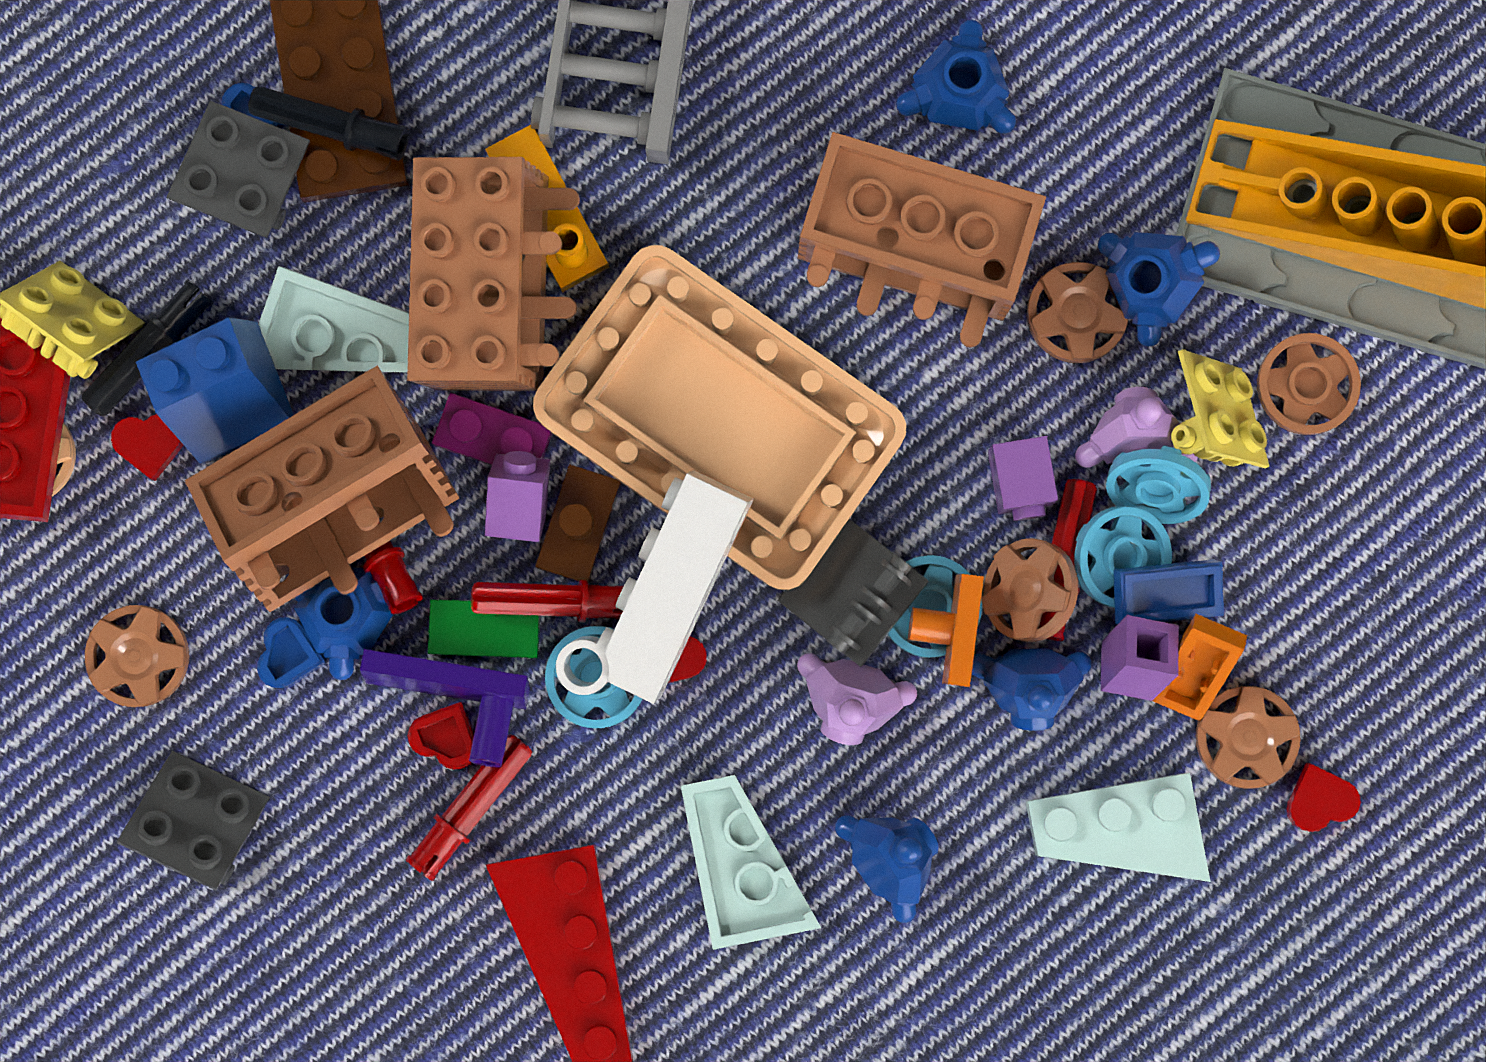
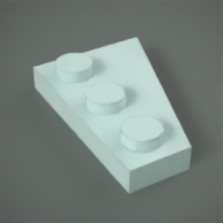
(331, 328)
(1124, 826)
(739, 869)

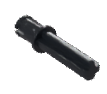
(352, 129)
(162, 331)

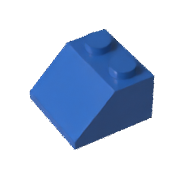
(216, 388)

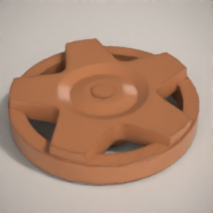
(1075, 312)
(1308, 384)
(1029, 590)
(136, 656)
(1248, 737)

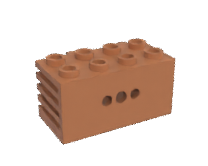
(918, 232)
(472, 297)
(315, 488)

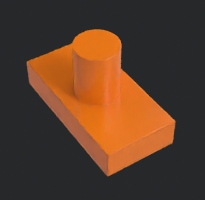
(953, 628)
(1204, 663)

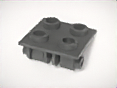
(239, 170)
(855, 593)
(193, 821)

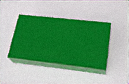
(461, 632)

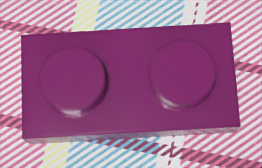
(483, 431)

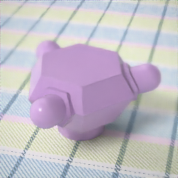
(1132, 424)
(852, 697)

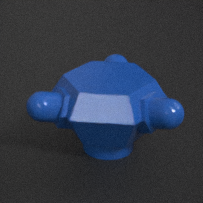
(961, 85)
(1155, 277)
(343, 622)
(1032, 683)
(891, 858)

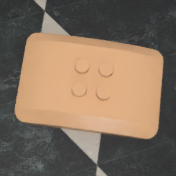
(701, 381)

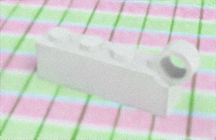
(669, 593)

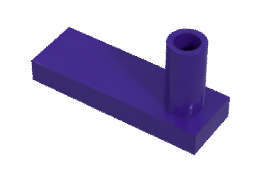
(494, 690)

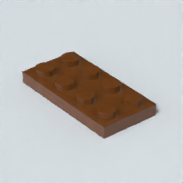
(341, 60)

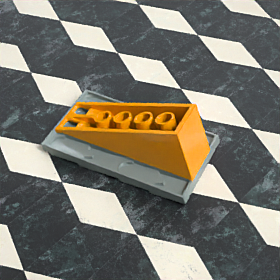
(1343, 216)

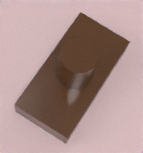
(578, 524)

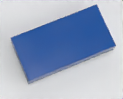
(1169, 591)

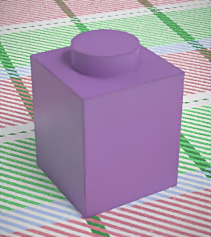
(1023, 477)
(517, 496)
(1139, 657)

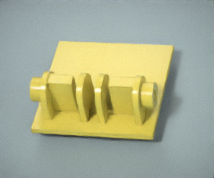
(67, 316)
(1224, 415)

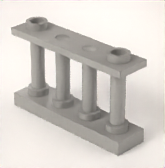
(658, 77)

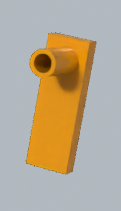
(580, 253)

